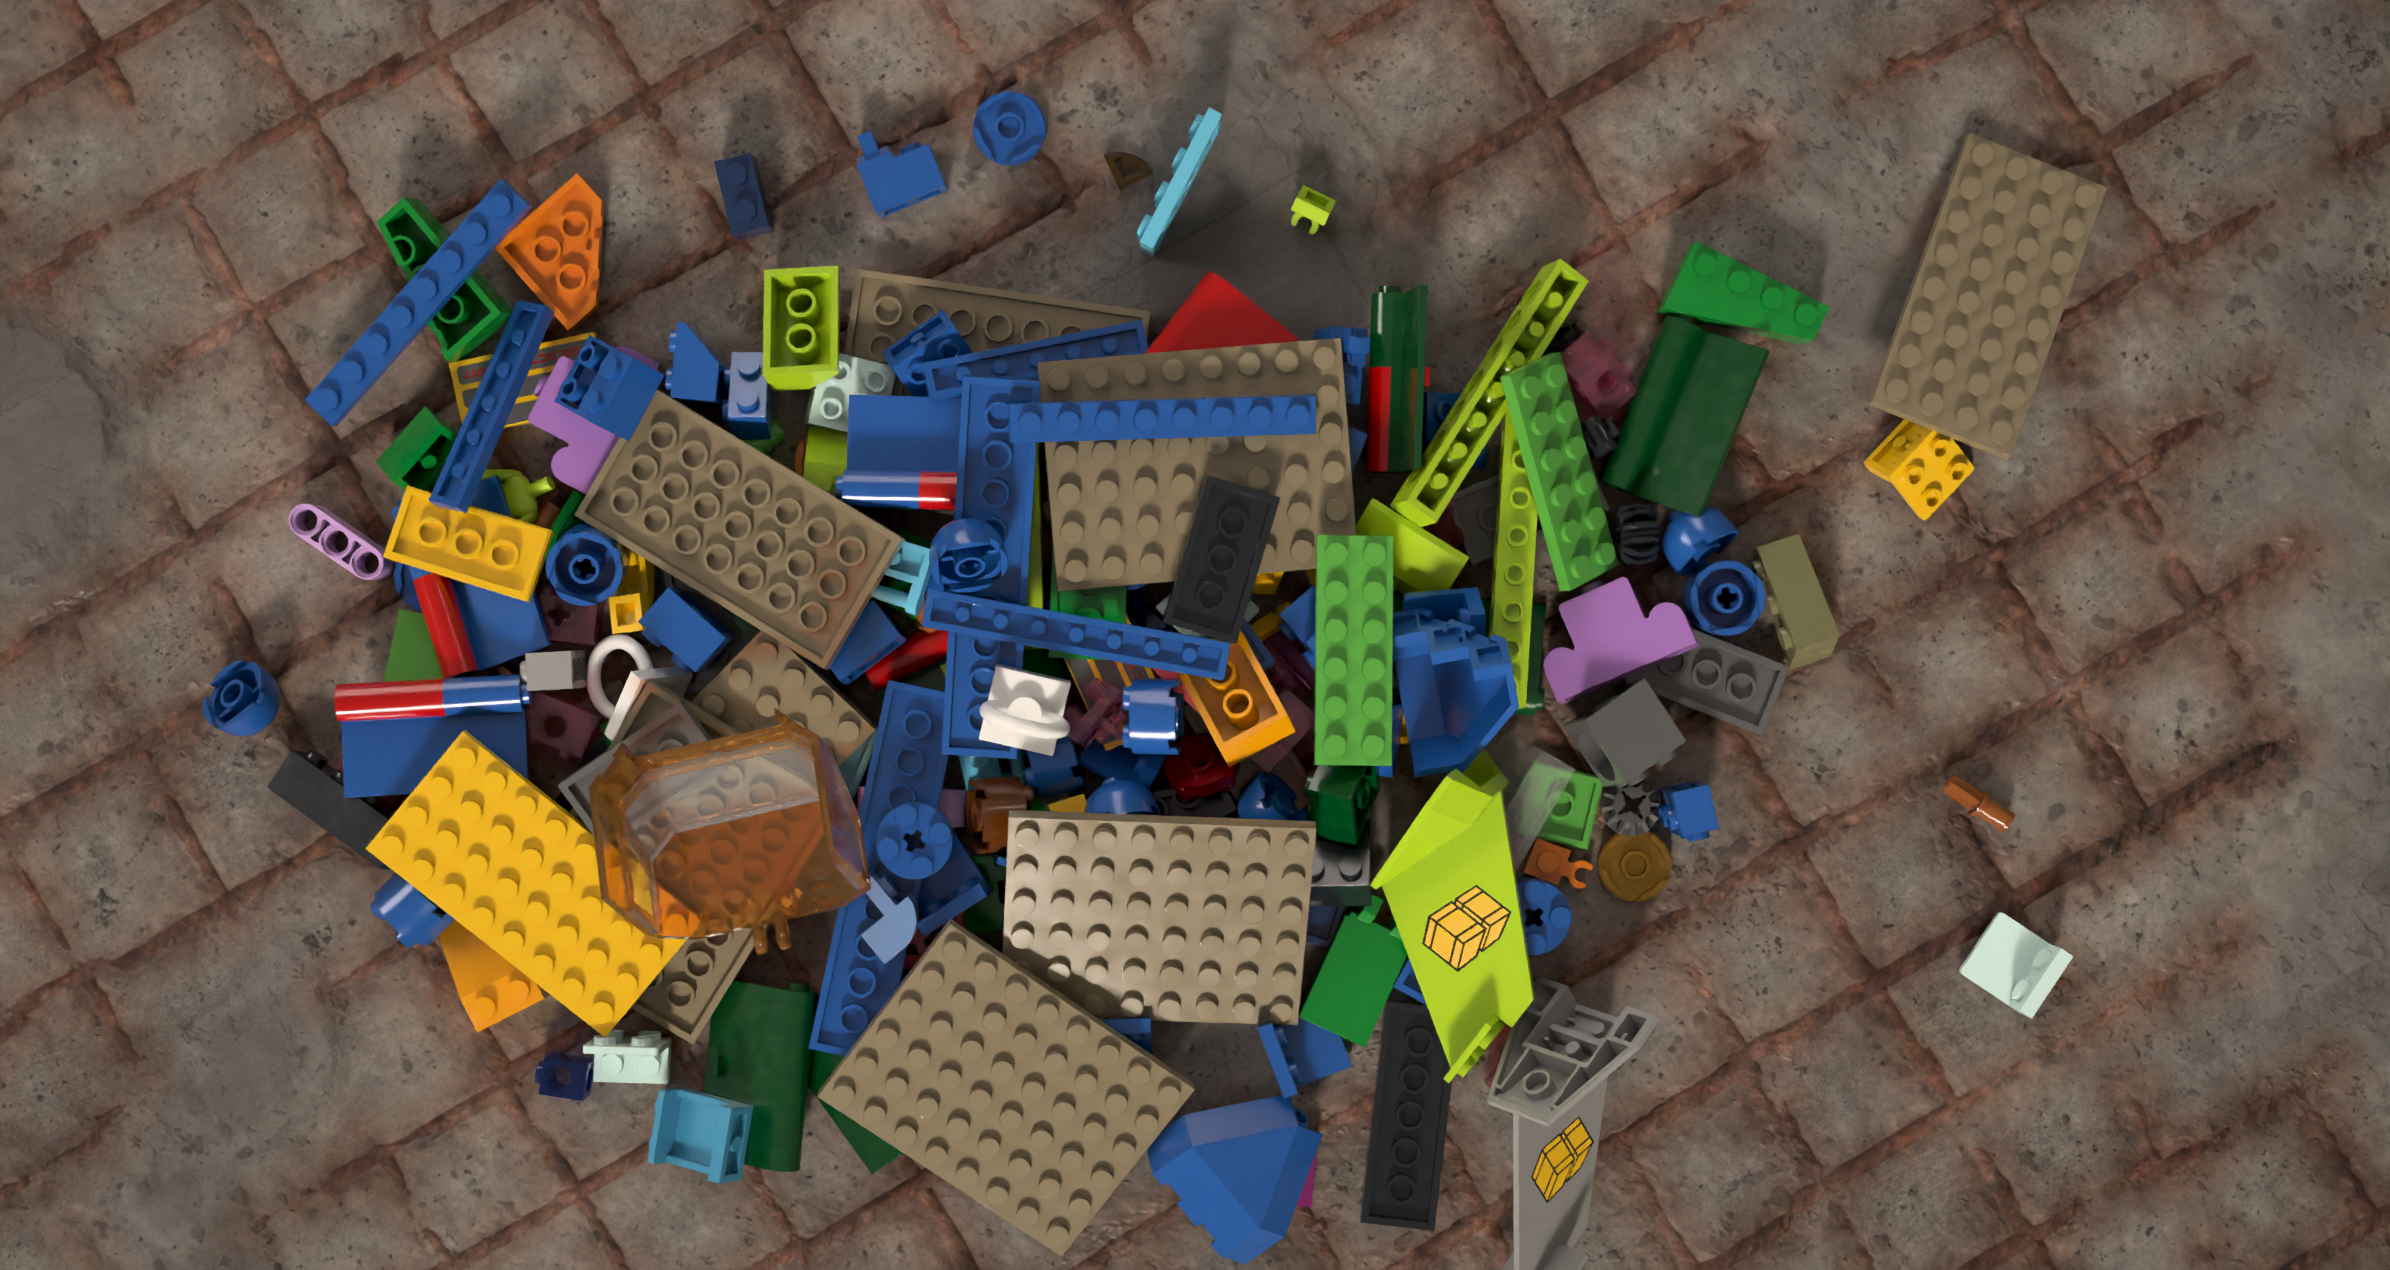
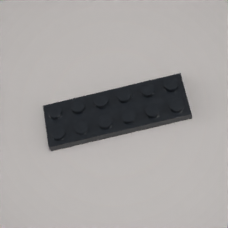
(1407, 1121)

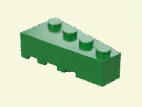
(1740, 298)
(473, 310)

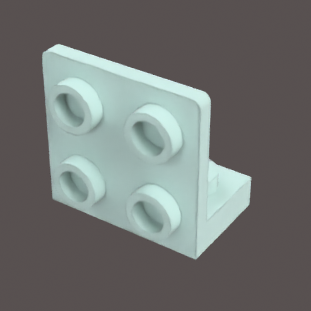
(857, 376)
(2015, 964)
(631, 1058)

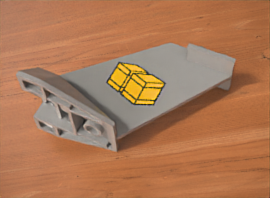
(1556, 1089)

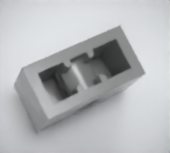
(554, 670)

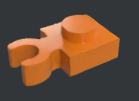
(1551, 863)

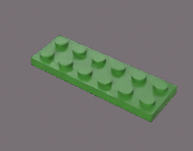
(1559, 471)
(1353, 650)

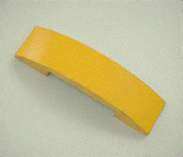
(633, 595)

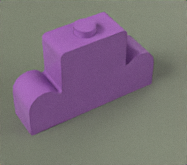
(587, 443)
(1613, 639)

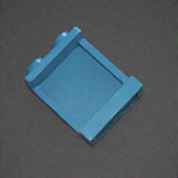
(700, 1133)

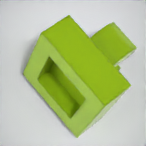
(1312, 206)

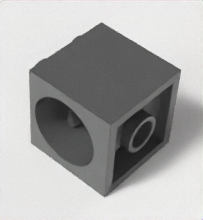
(1625, 734)

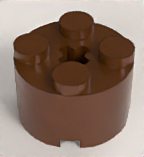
(989, 810)

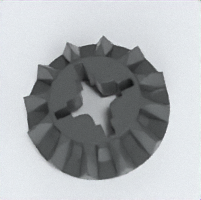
(1629, 823)

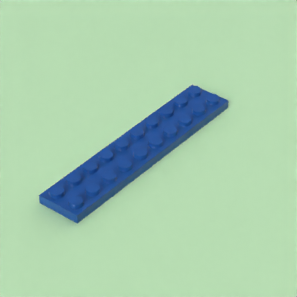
(998, 488)
(902, 769)

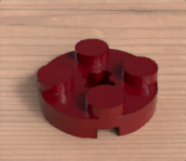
(1195, 781)

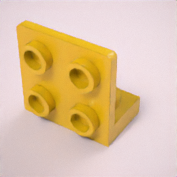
(1920, 466)

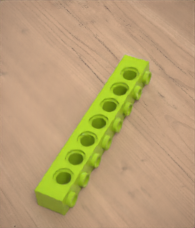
(1483, 398)
(1513, 557)

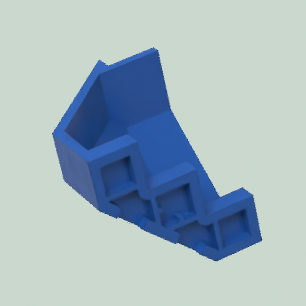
(1451, 689)
(1238, 1171)

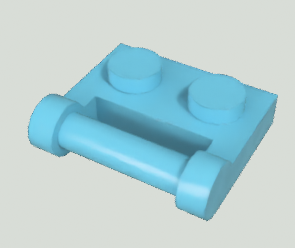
(912, 566)

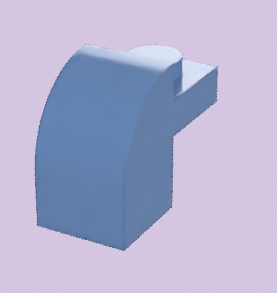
(897, 926)

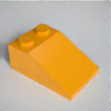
(1243, 708)
(485, 980)

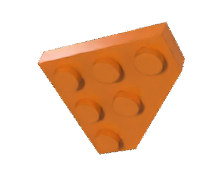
(561, 251)

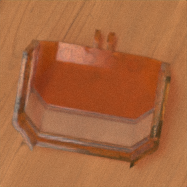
(728, 835)

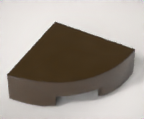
(1127, 168)

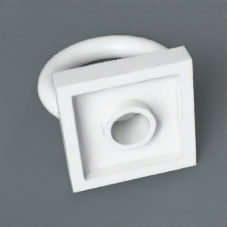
(670, 677)
(1025, 710)

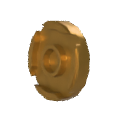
(1634, 866)

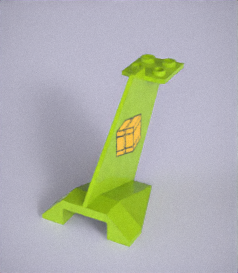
(1462, 912)

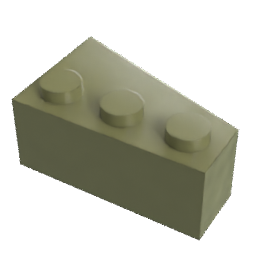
(1795, 601)

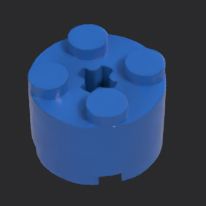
(567, 569)
(1736, 615)
(1154, 716)
(1055, 773)
(894, 846)
(409, 912)
(1552, 914)

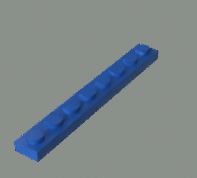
(418, 302)
(1161, 418)
(1075, 634)

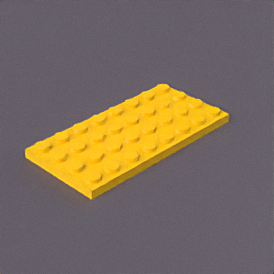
(521, 881)

